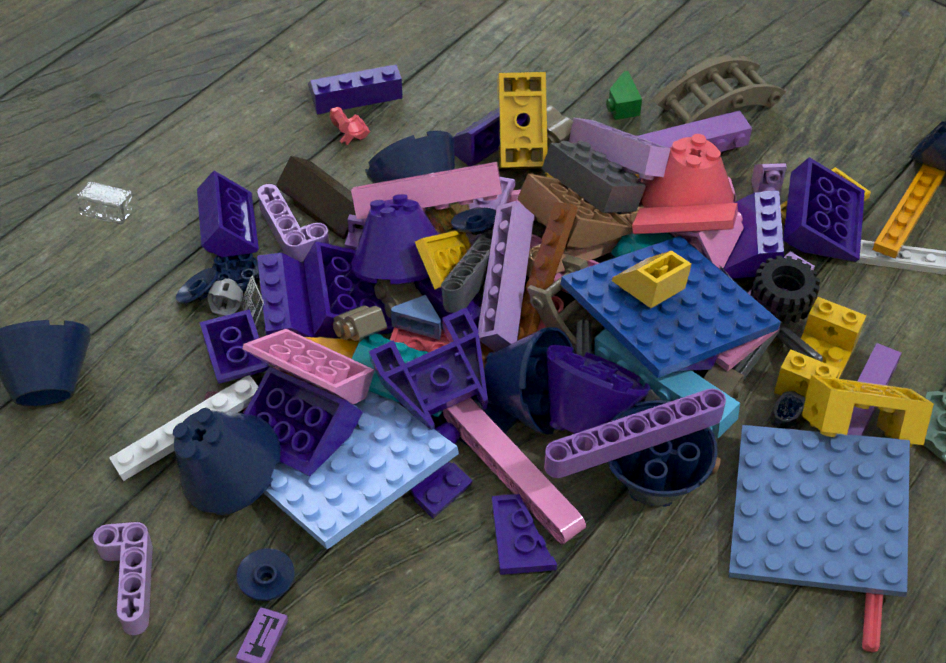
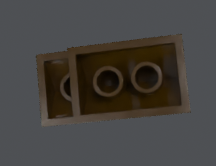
(317, 194)

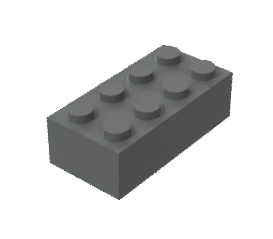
(593, 177)

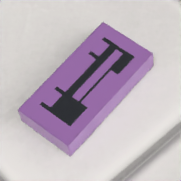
(262, 637)

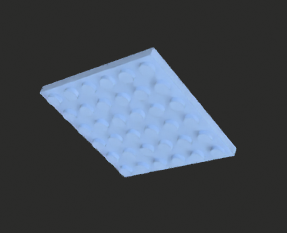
(367, 473)

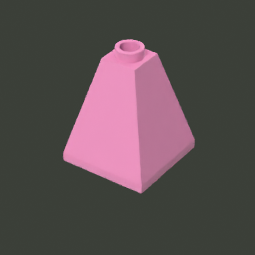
(714, 244)

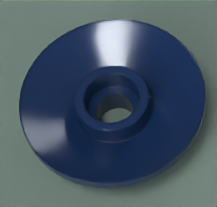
(474, 220)
(197, 286)
(264, 564)

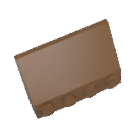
(590, 224)

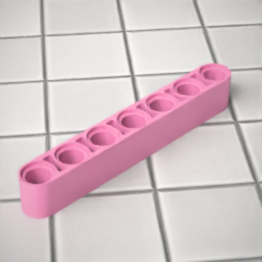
(515, 470)

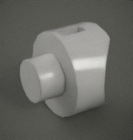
(225, 292)

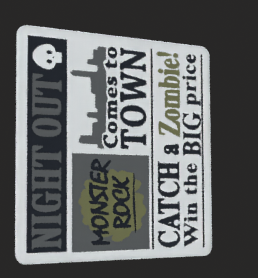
(252, 300)

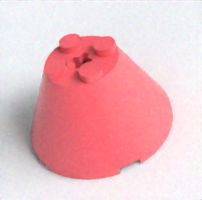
(691, 176)

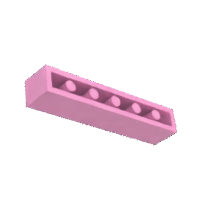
(434, 189)

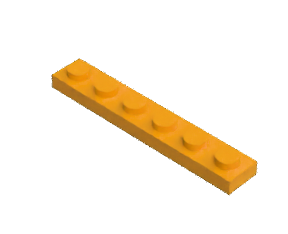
(908, 211)

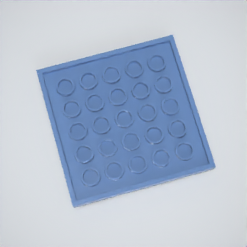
(822, 510)

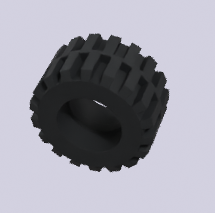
(789, 275)

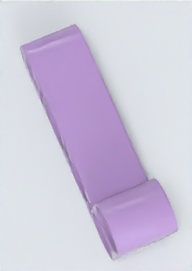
(292, 239)
(130, 578)

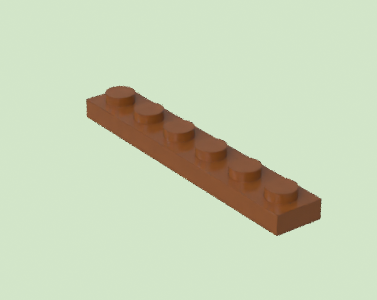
(546, 262)

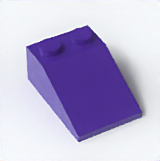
(224, 346)

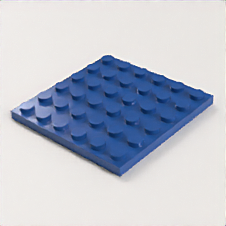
(683, 329)

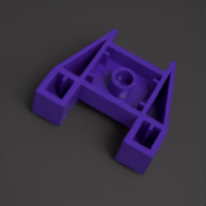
(439, 376)

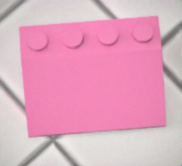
(313, 364)

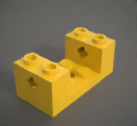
(517, 95)
(831, 333)
(832, 401)

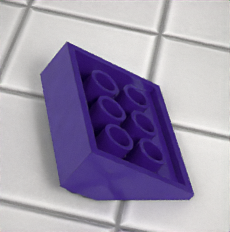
(823, 212)
(760, 236)
(335, 288)
(305, 418)

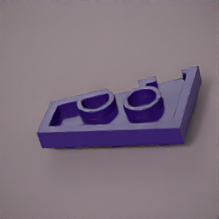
(517, 539)

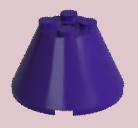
(388, 242)
(588, 389)

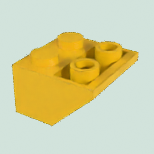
(655, 278)

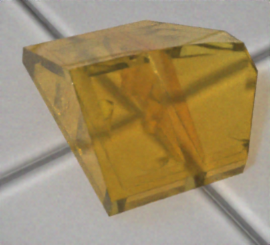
(442, 218)

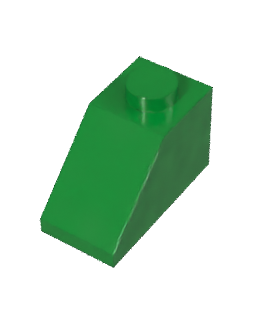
(624, 98)

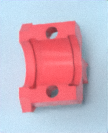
(351, 127)

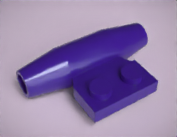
(444, 484)

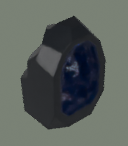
(788, 410)

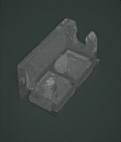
(104, 202)

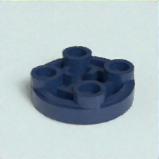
(237, 268)

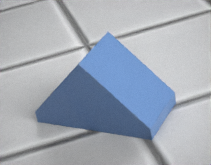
(417, 317)

